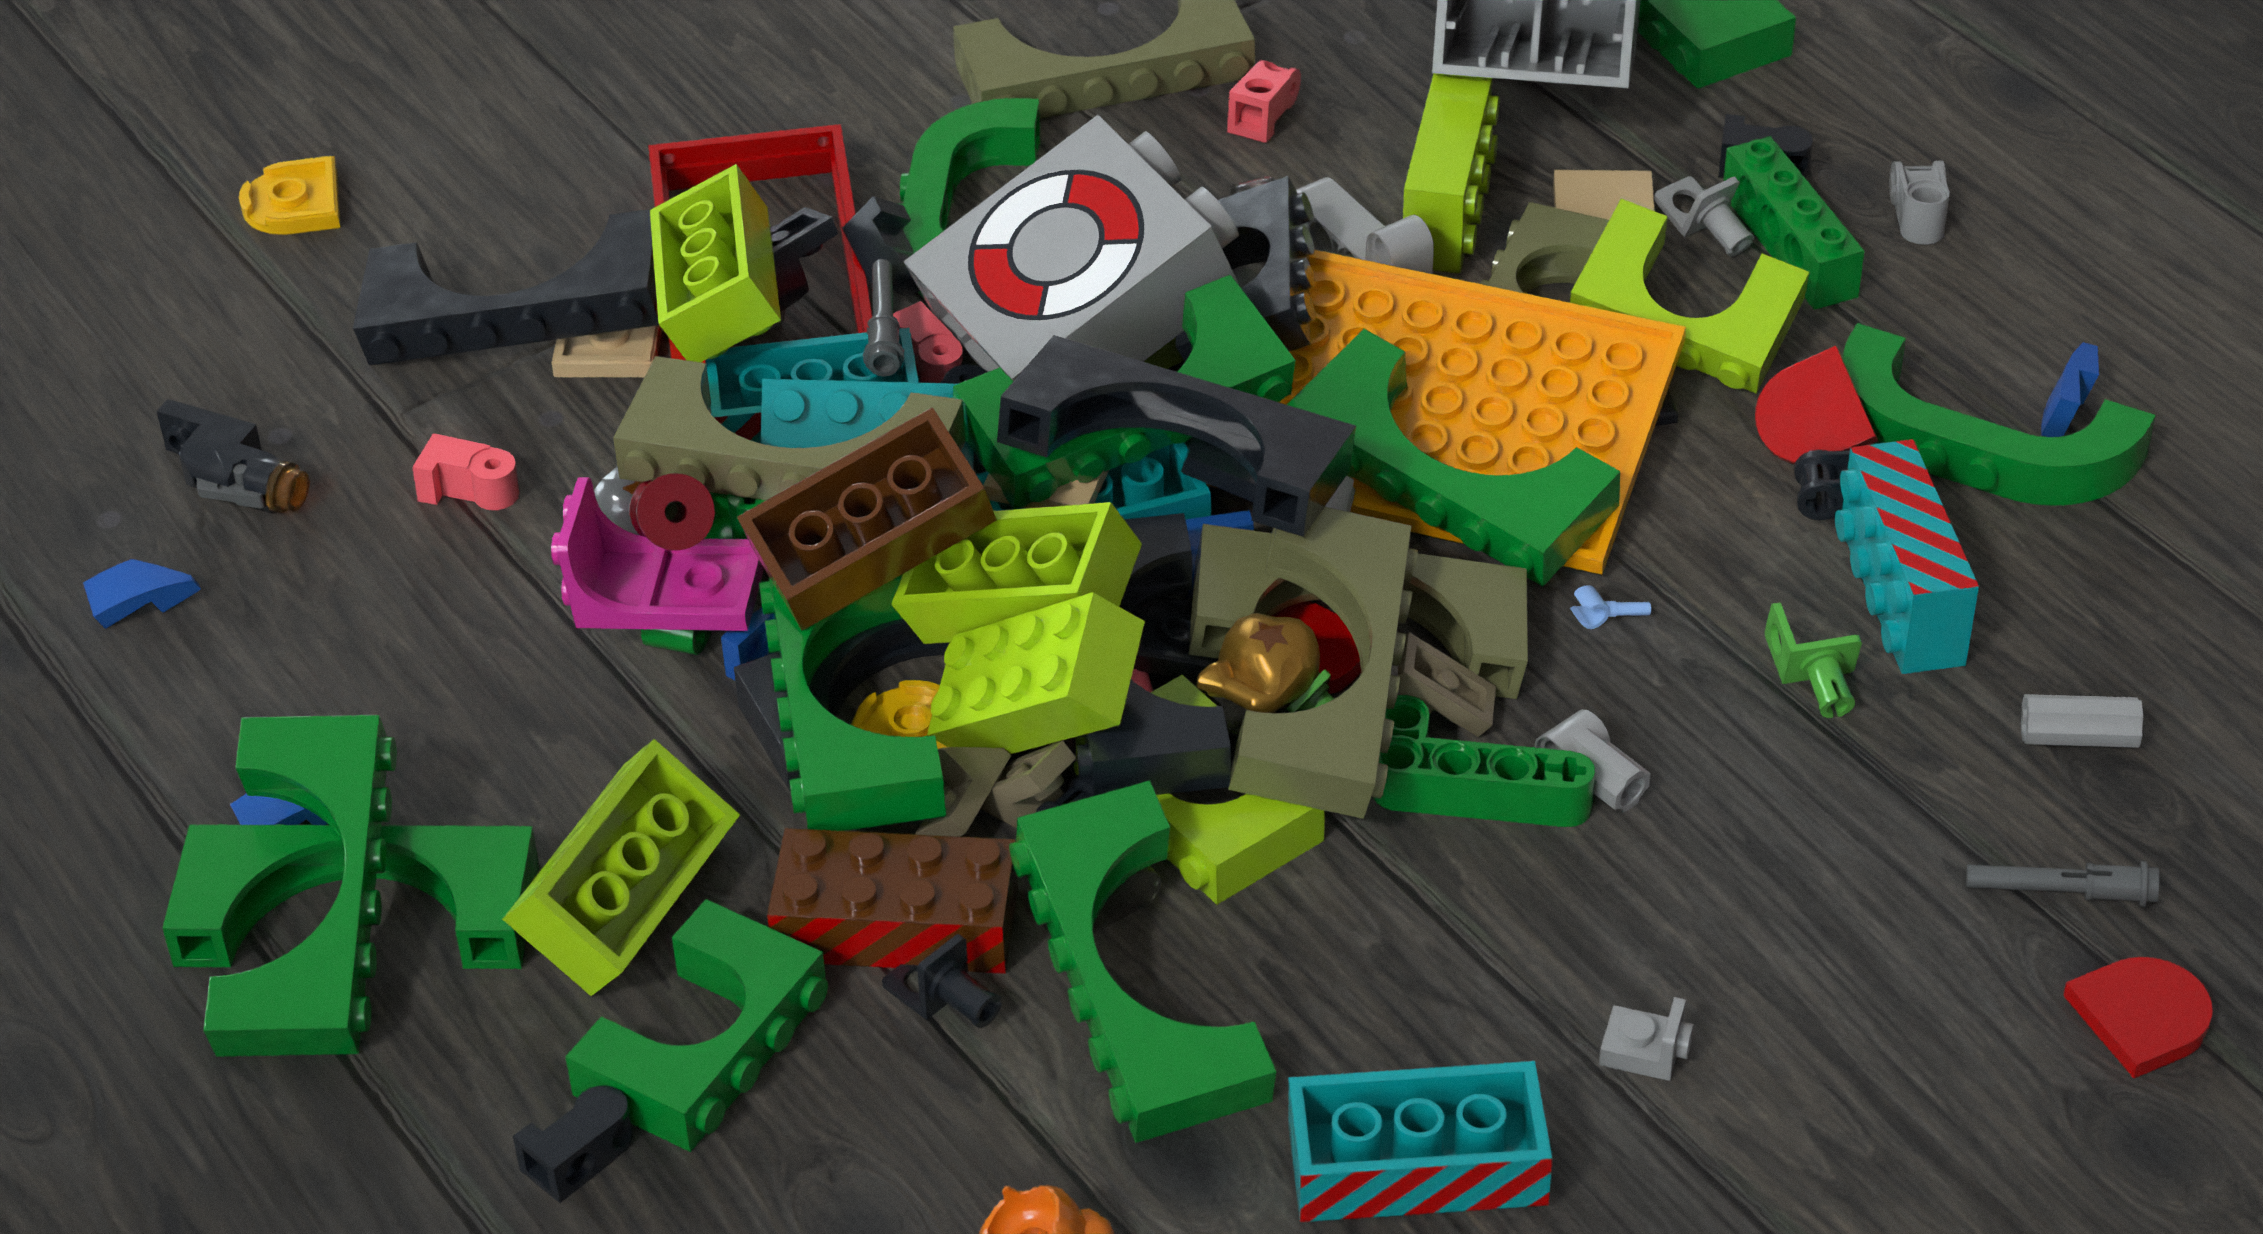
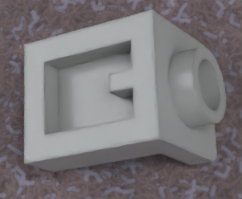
(1646, 1041)

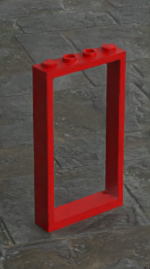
(765, 158)

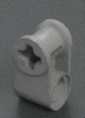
(1920, 200)

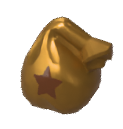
(1263, 663)

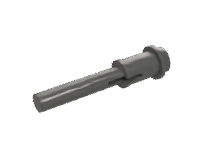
(883, 352)
(2096, 881)

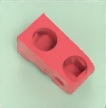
(1261, 99)
(932, 342)
(465, 472)

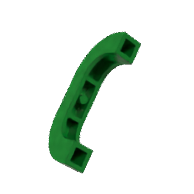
(957, 145)
(1990, 455)

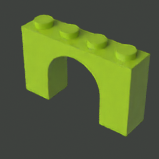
(1729, 345)
(1234, 841)

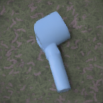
(1595, 610)

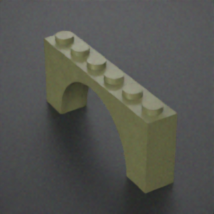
(1199, 49)
(675, 433)
(1465, 604)
(1333, 751)

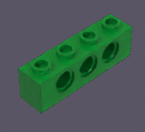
(1794, 221)

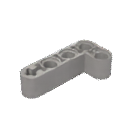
(1351, 231)

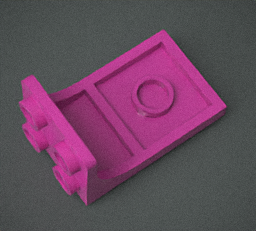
(632, 584)

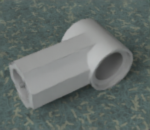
(1617, 776)

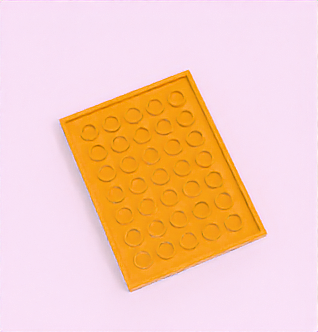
(1497, 377)

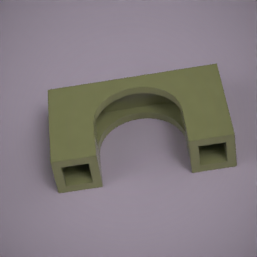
(1545, 248)

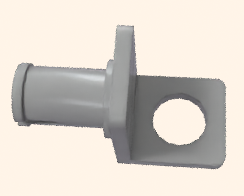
(1709, 210)

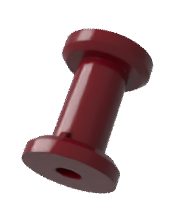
(693, 516)

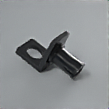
(945, 981)

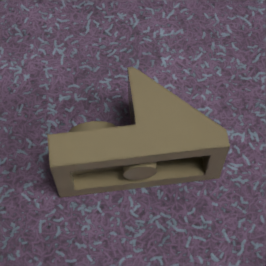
(1446, 686)
(967, 781)
(1028, 783)

